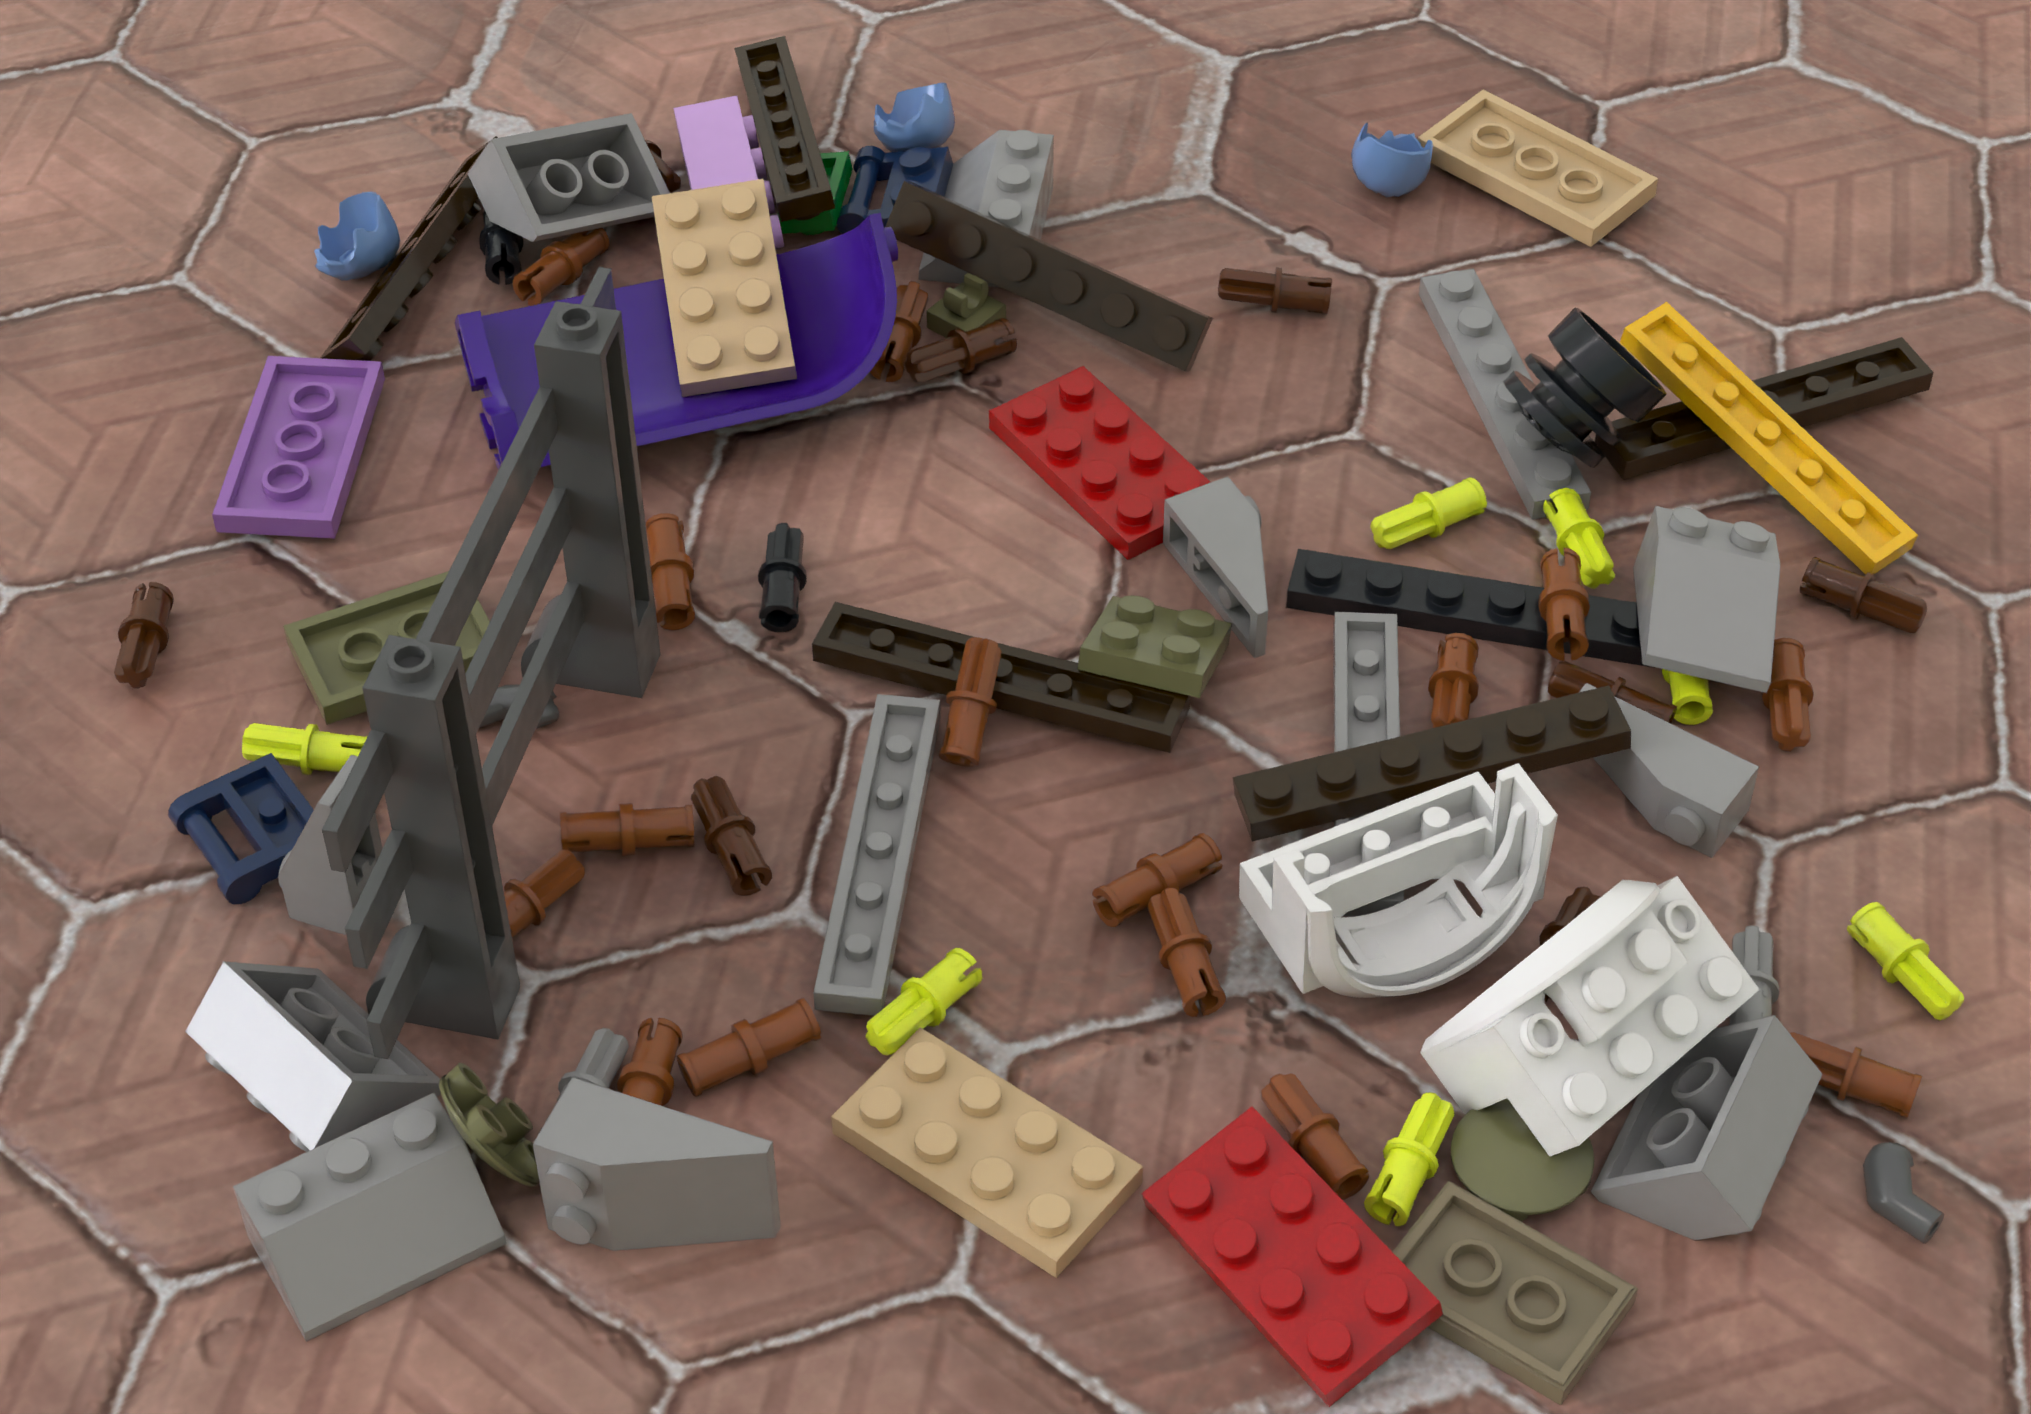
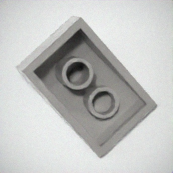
(1708, 597)
(650, 1175)

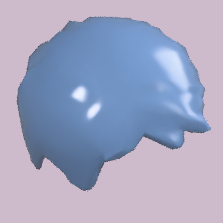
(918, 119)
(1390, 163)
(361, 241)

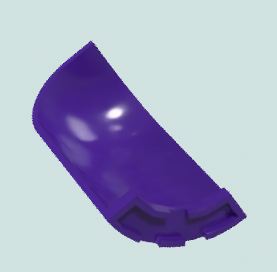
(838, 319)

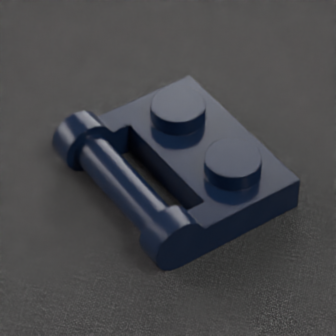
(920, 165)
(263, 807)

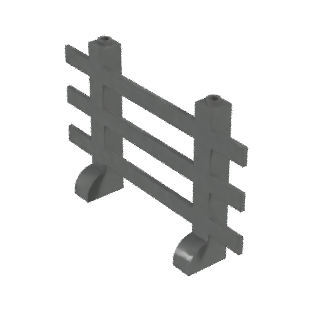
(424, 711)

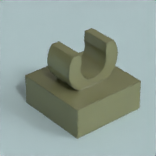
(964, 307)

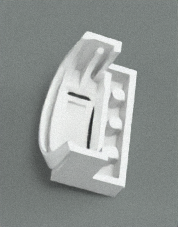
(1450, 833)
(1636, 983)

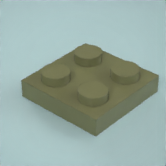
(1155, 645)

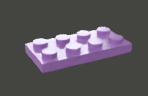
(299, 447)

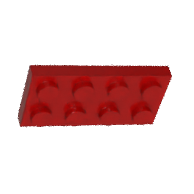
(1097, 457)
(1292, 1255)

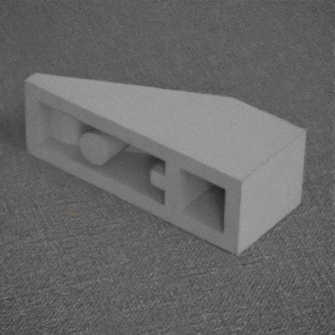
(1219, 546)
(1680, 781)
(309, 885)

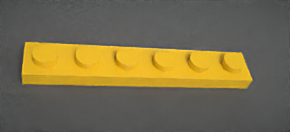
(1768, 439)

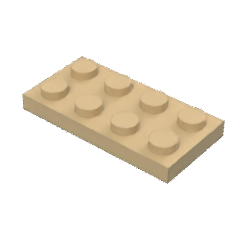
(1538, 167)
(723, 288)
(988, 1151)

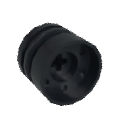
(1584, 388)

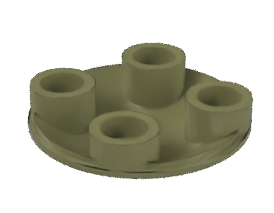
(489, 1128)
(1509, 1167)

